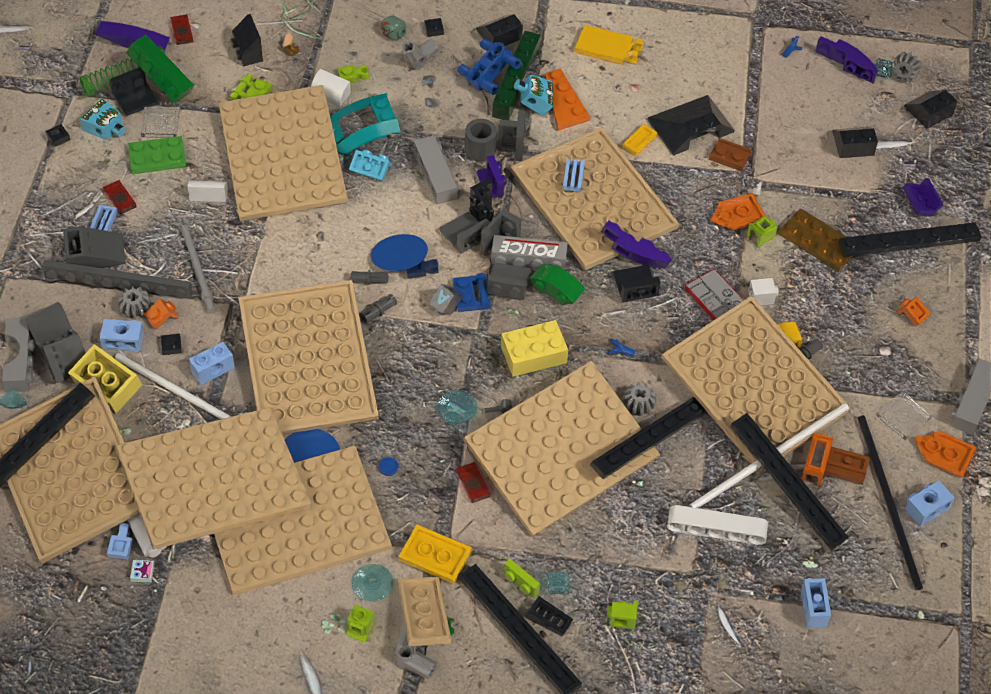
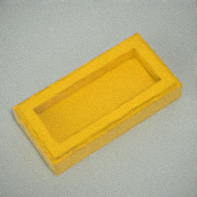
(639, 140)

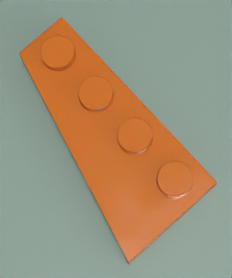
(566, 104)

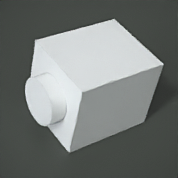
(763, 291)

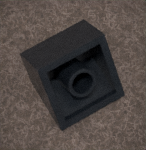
(504, 30)
(247, 42)
(932, 107)
(855, 142)

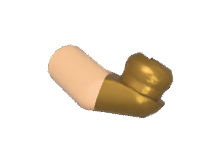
(288, 46)

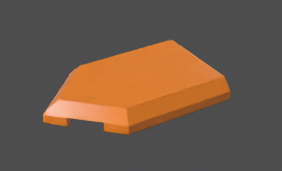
(737, 212)
(946, 452)

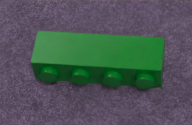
(160, 68)

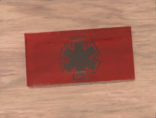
(181, 29)
(119, 197)
(473, 482)

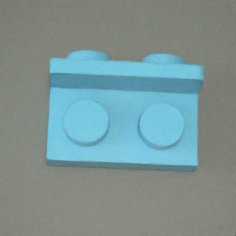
(370, 165)

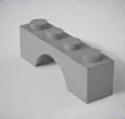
(17, 373)

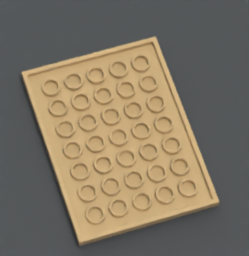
(282, 153)
(608, 192)
(309, 356)
(753, 368)
(546, 445)
(212, 477)
(74, 481)
(335, 530)

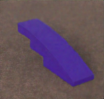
(126, 34)

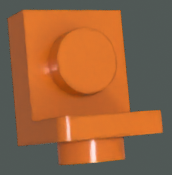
(914, 310)

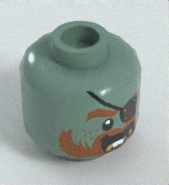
(393, 28)

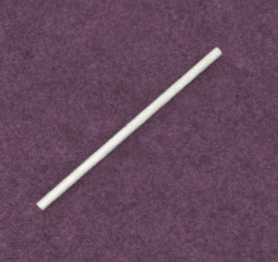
(172, 387)
(781, 448)

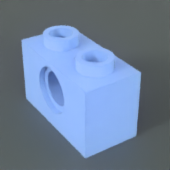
(122, 335)
(211, 363)
(923, 511)
(815, 603)

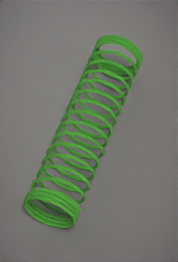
(86, 85)

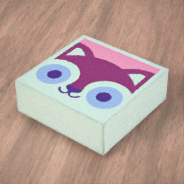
(142, 571)

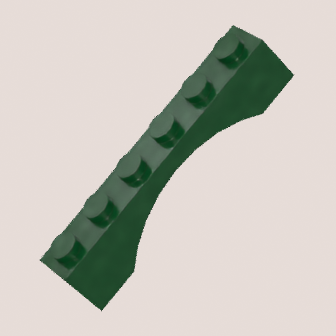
(506, 96)

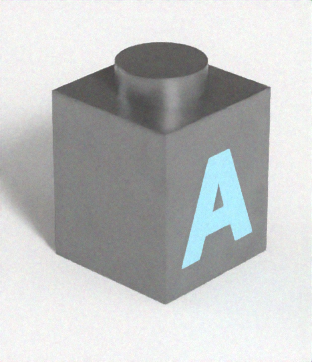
(445, 299)

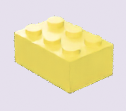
(534, 348)
(114, 378)

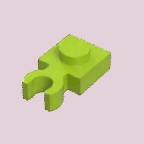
(351, 74)

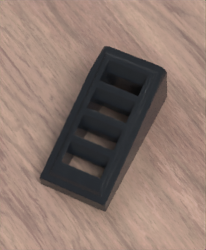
(553, 611)

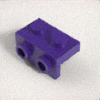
(493, 172)
(923, 197)

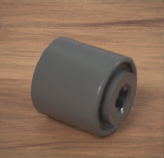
(480, 139)

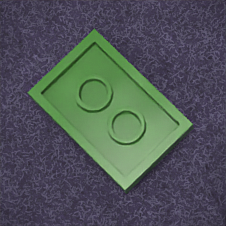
(157, 155)

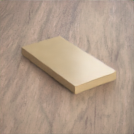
(423, 611)

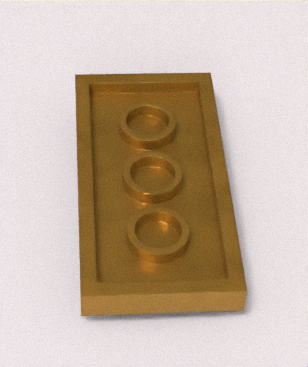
(815, 238)

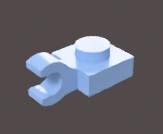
(120, 545)

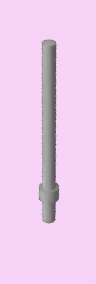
(206, 294)

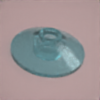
(372, 590)

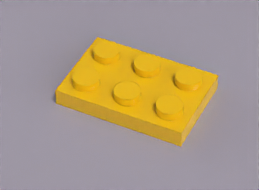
(435, 554)

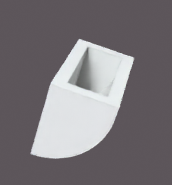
(335, 87)
(208, 191)

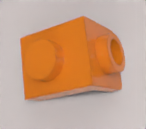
(160, 312)

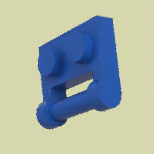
(464, 286)

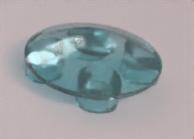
(457, 407)

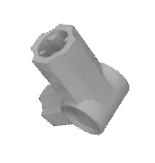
(417, 55)
(416, 661)

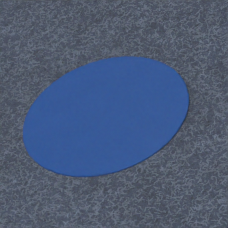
(399, 252)
(310, 444)

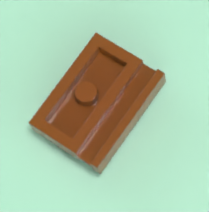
(730, 154)
(846, 465)

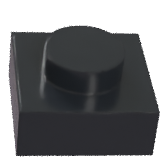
(434, 27)
(57, 135)
(171, 344)

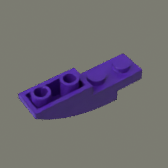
(853, 60)
(640, 252)

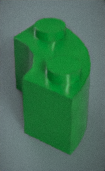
(557, 283)

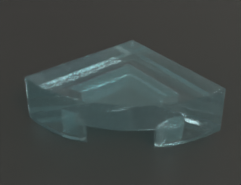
(13, 400)

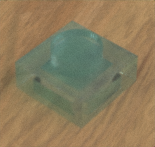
(884, 68)
(558, 583)

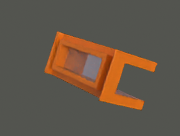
(817, 457)

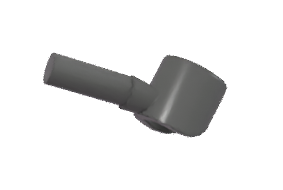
(505, 406)

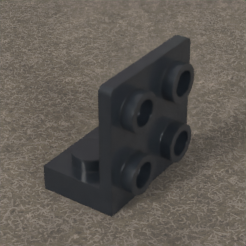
(132, 91)
(481, 201)
(636, 283)

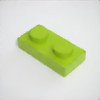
(526, 582)

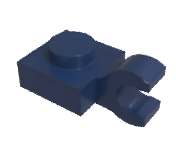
(425, 266)

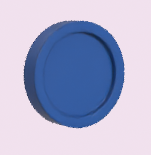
(388, 466)

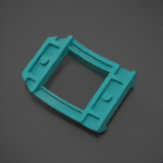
(385, 125)

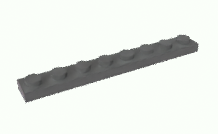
(117, 279)

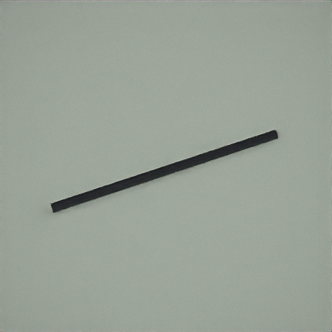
(890, 503)

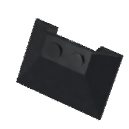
(689, 122)

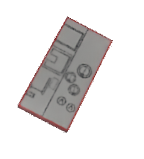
(713, 294)

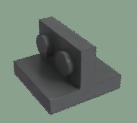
(512, 135)

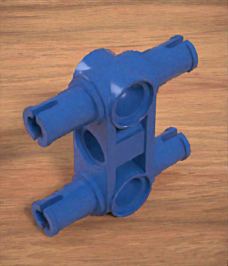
(489, 66)

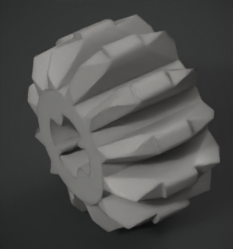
(906, 66)
(133, 302)
(639, 398)

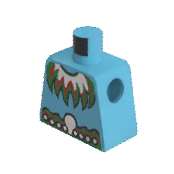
(536, 93)
(103, 120)

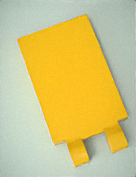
(608, 45)

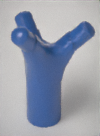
(791, 47)
(620, 348)

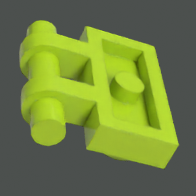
(255, 88)

